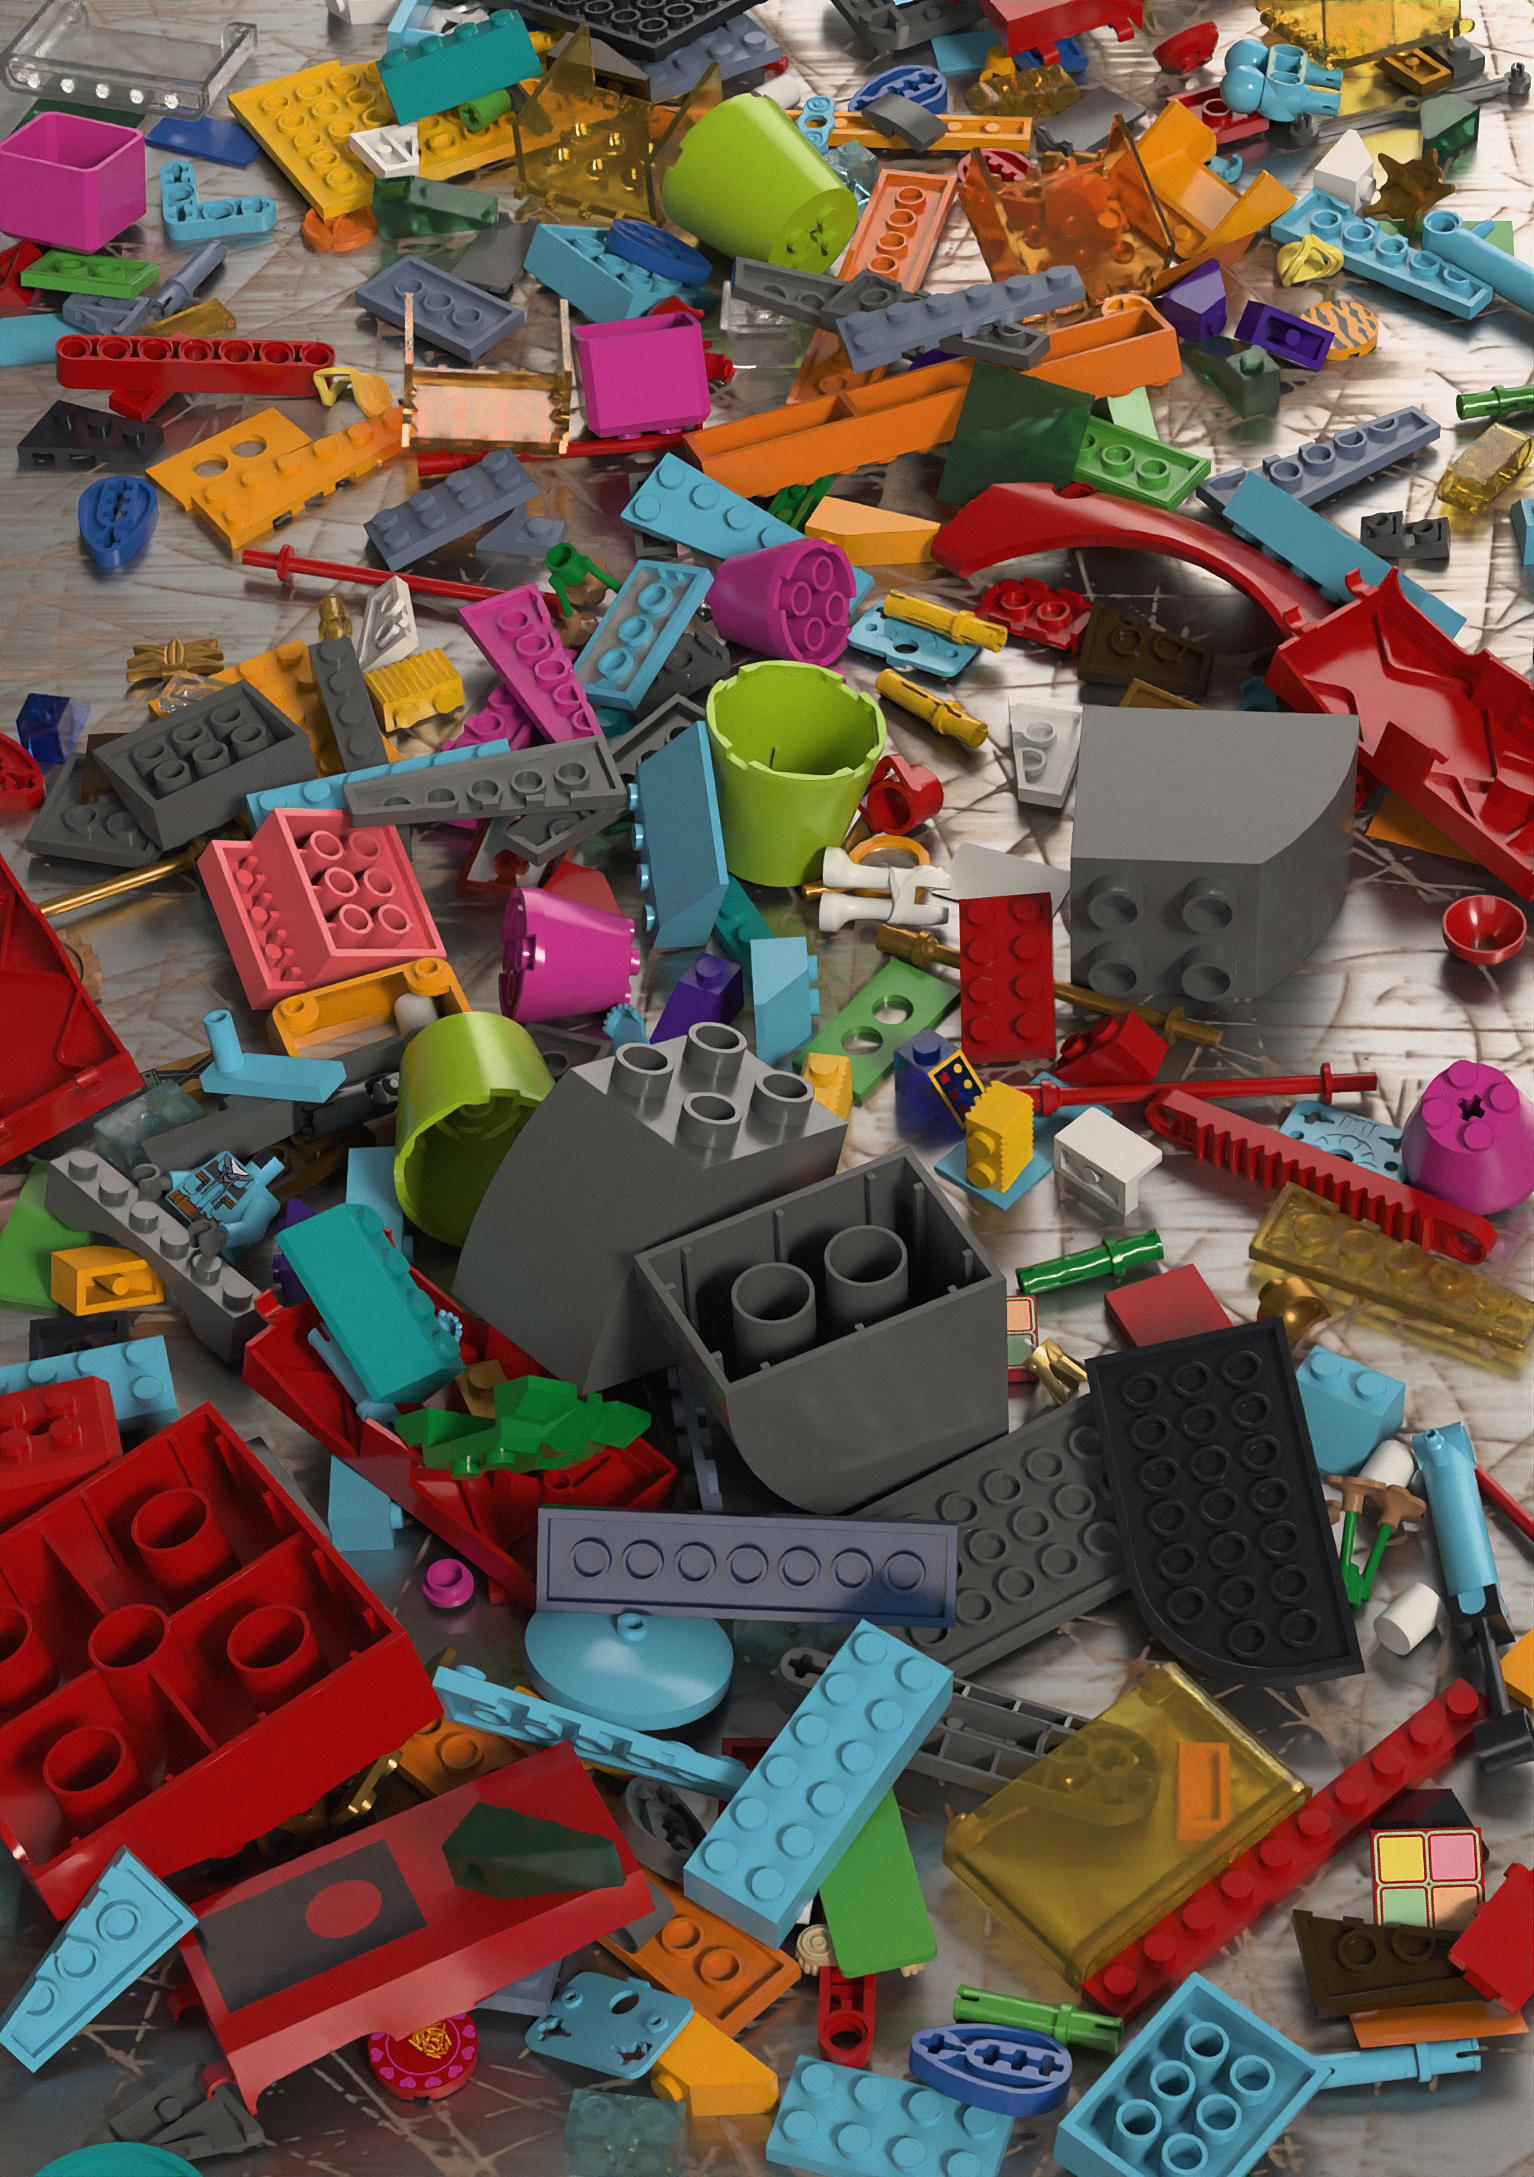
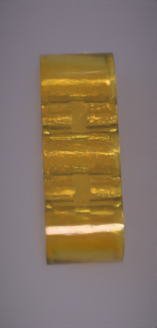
(1026, 93)
(1486, 468)

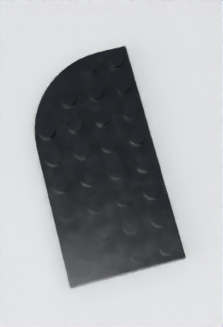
(1224, 1506)

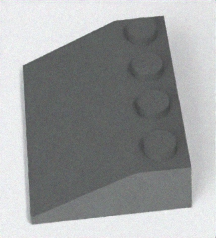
(203, 761)

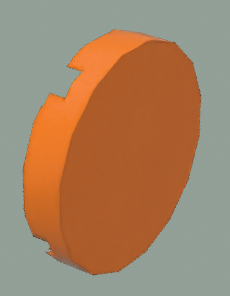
(341, 232)

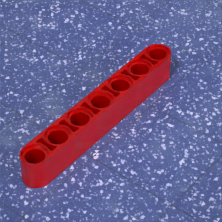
(191, 364)

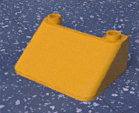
(1194, 200)

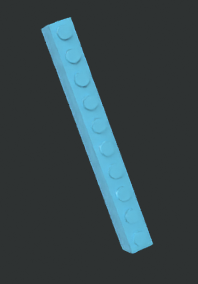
(358, 1511)

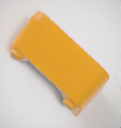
(360, 1004)

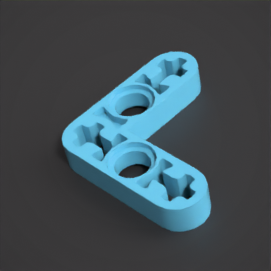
(243, 214)

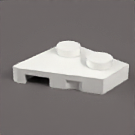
(388, 150)

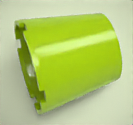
(759, 188)
(789, 766)
(459, 1108)

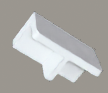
(1104, 1158)

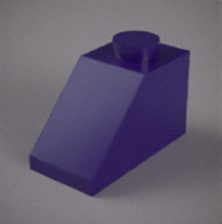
(1197, 304)
(1284, 335)

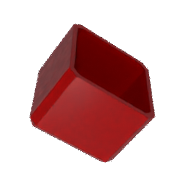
(52, 1443)

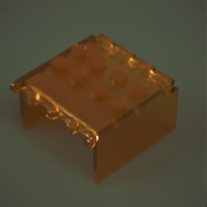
(1080, 216)
(486, 407)

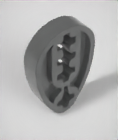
(658, 1826)

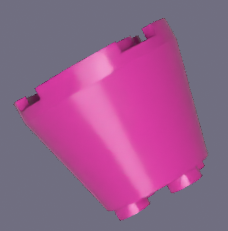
(786, 600)
(563, 958)
(1471, 1140)

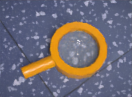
(880, 853)

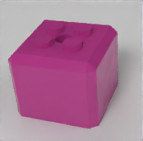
(71, 181)
(641, 375)

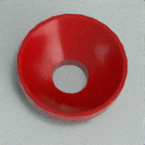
(1188, 49)
(1484, 919)

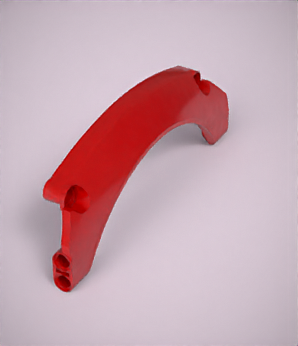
(1034, 518)

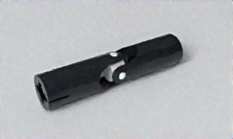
(350, 1106)

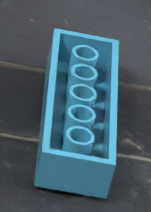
(1319, 549)
(818, 1784)

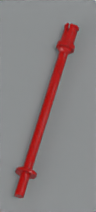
(446, 463)
(287, 563)
(1050, 1097)

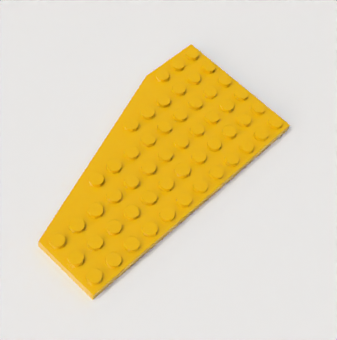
(308, 121)

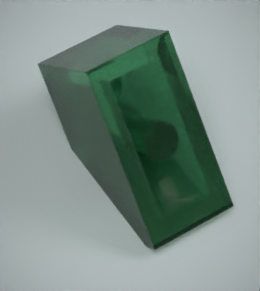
(1447, 125)

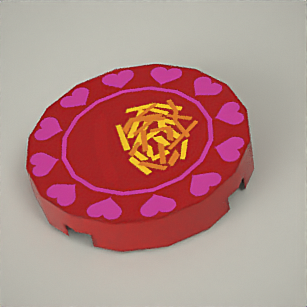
(427, 2061)

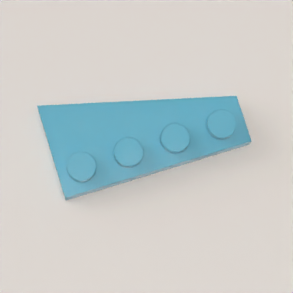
(101, 1950)

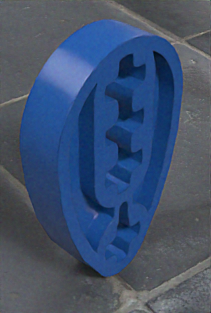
(913, 82)
(658, 251)
(130, 531)
(994, 2067)

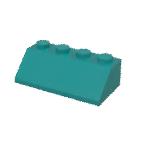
(458, 66)
(372, 1304)

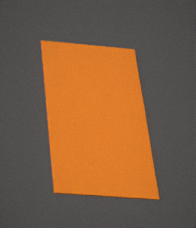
(1225, 254)
(1404, 825)
(1435, 2023)

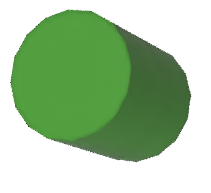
(485, 109)

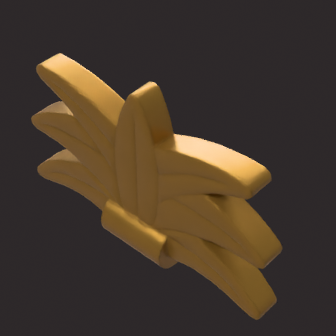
(164, 661)

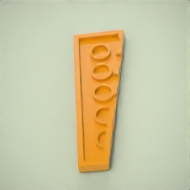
(251, 501)

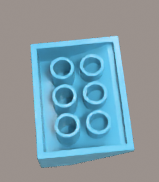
(600, 281)
(679, 841)
(1190, 2094)

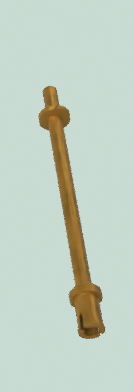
(129, 879)
(925, 949)

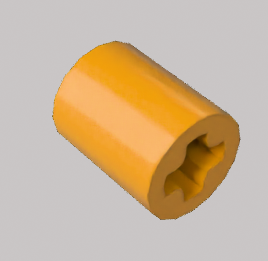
(997, 64)

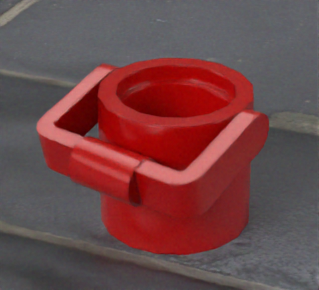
(901, 799)

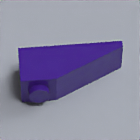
(705, 993)

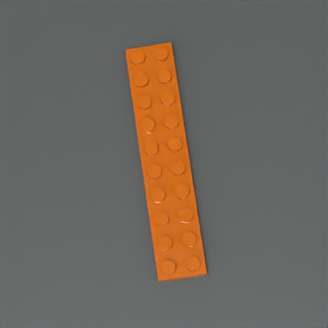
(892, 241)
(692, 1956)

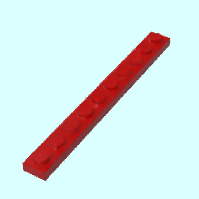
(1285, 1856)

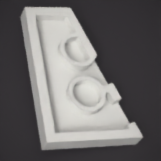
(387, 627)
(1044, 748)

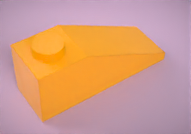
(872, 534)

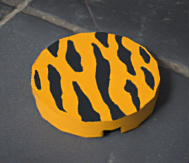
(1353, 327)

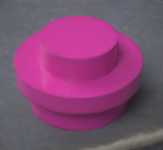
(448, 1583)

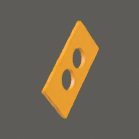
(269, 427)

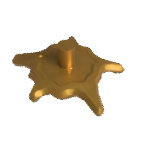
(1410, 188)

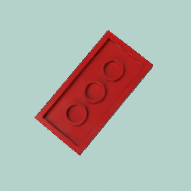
(1007, 978)

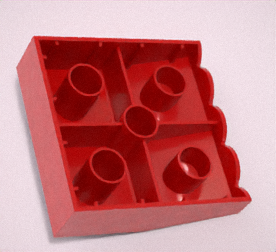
(184, 1664)

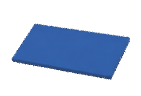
(207, 139)

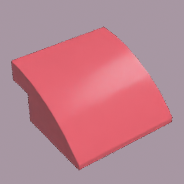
(316, 903)

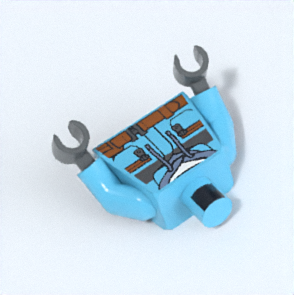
(219, 1200)

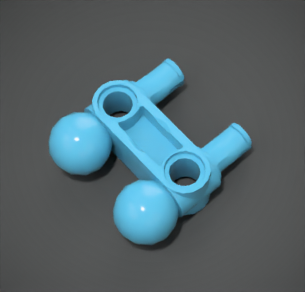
(1277, 81)

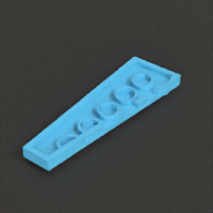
(1382, 256)
(710, 518)
(513, 1715)

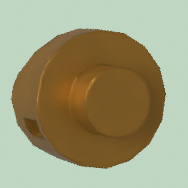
(1294, 1301)

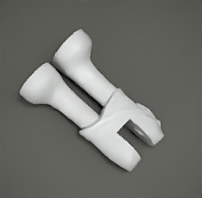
(842, 873)

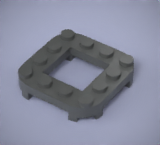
(893, 30)

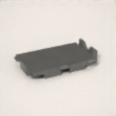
(1086, 123)
(497, 255)
(687, 668)

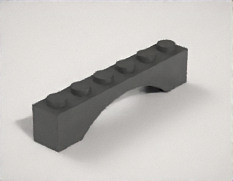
(349, 711)
(213, 1295)

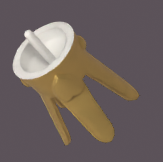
(1052, 1364)

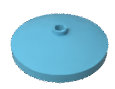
(629, 1666)

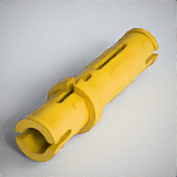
(960, 625)
(943, 715)

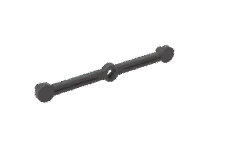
(1407, 107)

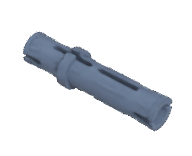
(179, 288)

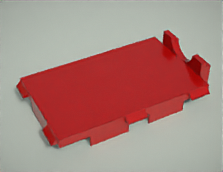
(1037, 612)
(1500, 1942)

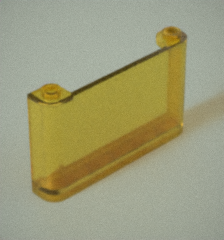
(1122, 1822)

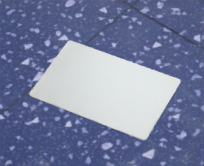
(992, 873)

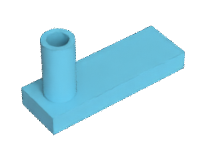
(405, 25)
(264, 1074)

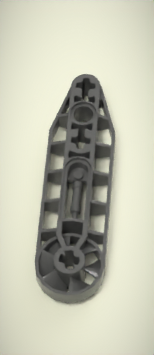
(977, 1742)

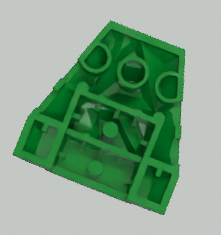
(534, 1428)

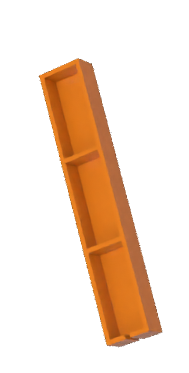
(920, 407)

